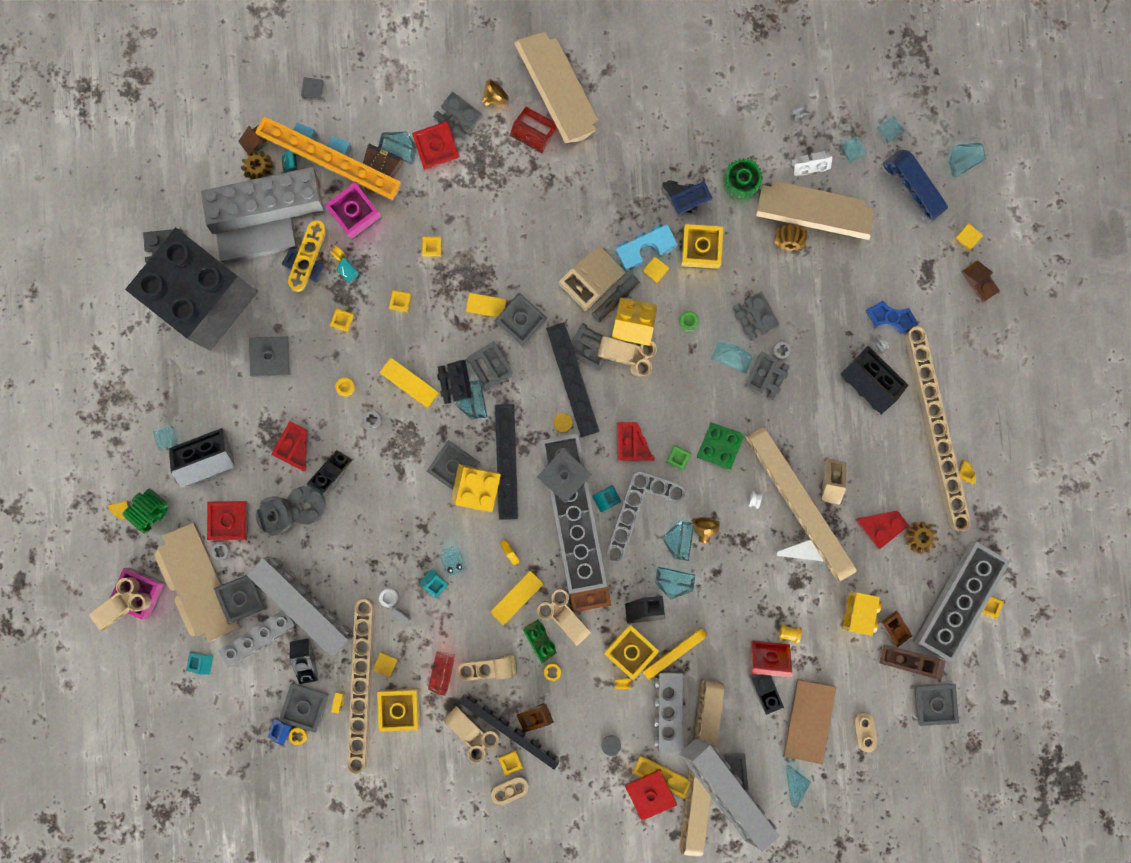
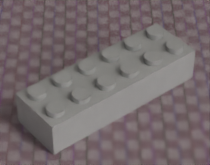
(262, 200)
(962, 601)
(300, 606)
(729, 794)

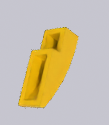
(409, 382)

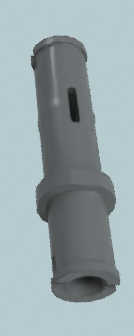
(621, 291)

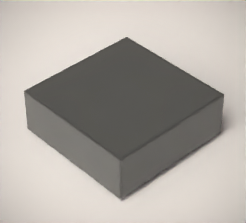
(312, 88)

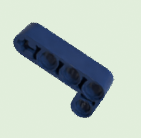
(917, 183)

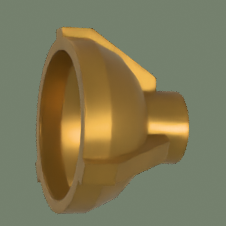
(493, 93)
(705, 528)

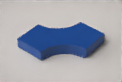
(884, 315)

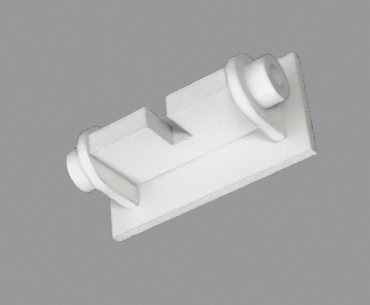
(820, 162)

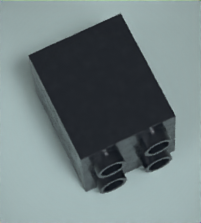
(191, 290)

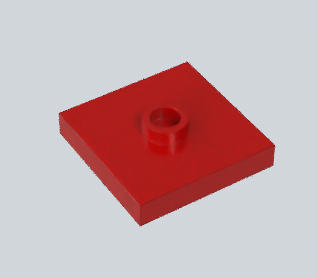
(436, 145)
(227, 520)
(771, 658)
(651, 794)

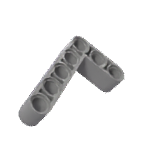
(634, 508)

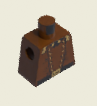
(382, 161)

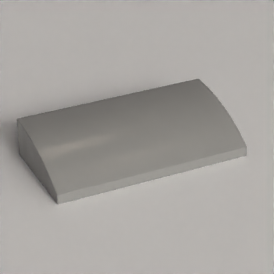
(256, 240)

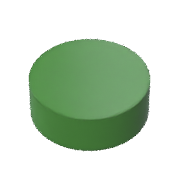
(688, 321)

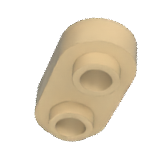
(865, 732)
(510, 790)

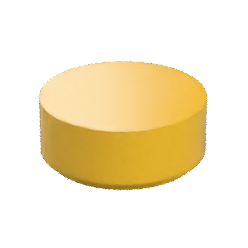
(345, 386)
(562, 422)

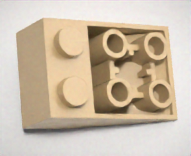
(591, 278)

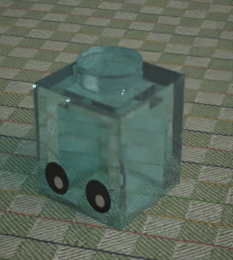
(452, 561)

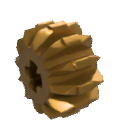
(257, 159)
(791, 237)
(922, 530)

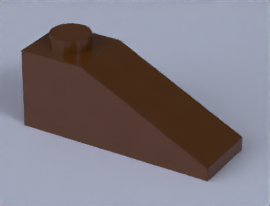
(912, 662)

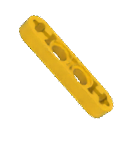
(305, 255)
(675, 653)

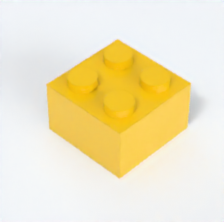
(702, 246)
(634, 321)
(475, 488)
(861, 613)
(631, 651)
(398, 709)

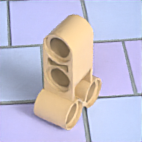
(627, 354)
(120, 604)
(565, 618)
(500, 668)
(470, 732)

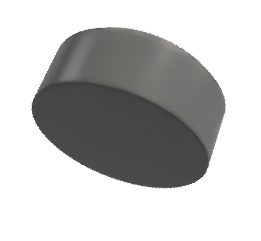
(611, 745)

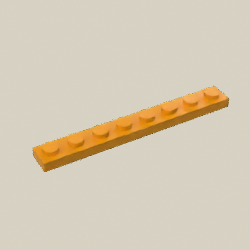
(328, 158)

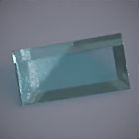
(399, 144)
(965, 157)
(732, 356)
(475, 406)
(679, 540)
(674, 582)
(797, 785)

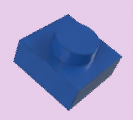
(279, 732)

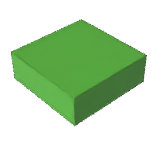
(678, 457)

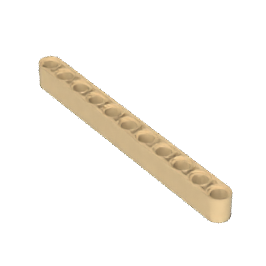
(944, 436)

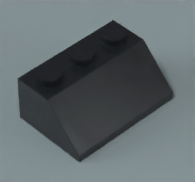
(874, 380)
(201, 458)

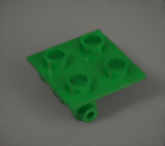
(720, 445)
(539, 641)

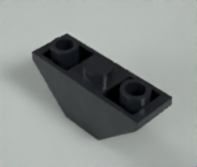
(330, 473)

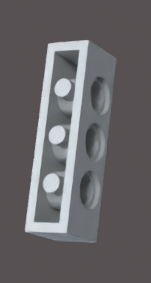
(256, 638)
(674, 742)

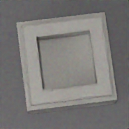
(401, 616)

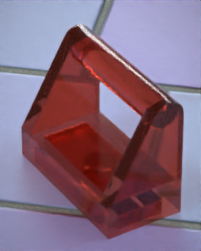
(530, 135)
(441, 672)

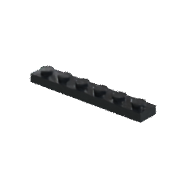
(572, 379)
(506, 461)
(516, 735)

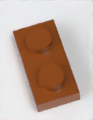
(590, 599)

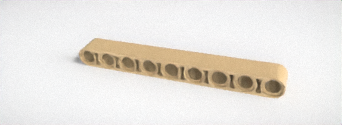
(801, 504)
(356, 694)
(697, 798)

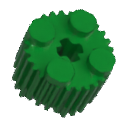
(739, 188)
(146, 510)

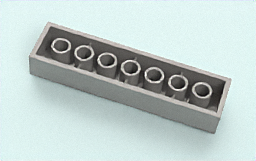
(576, 525)

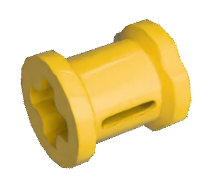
(790, 633)

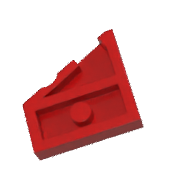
(631, 443)
(292, 446)
(882, 527)

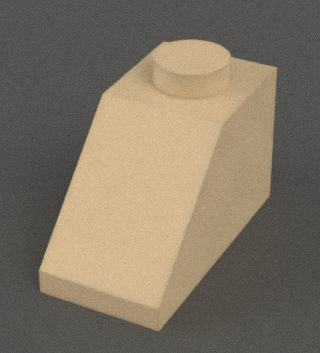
(834, 482)

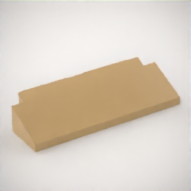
(558, 86)
(815, 209)
(193, 576)

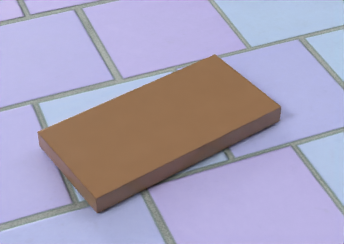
(809, 721)

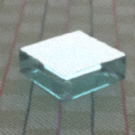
(890, 129)
(853, 149)
(165, 438)

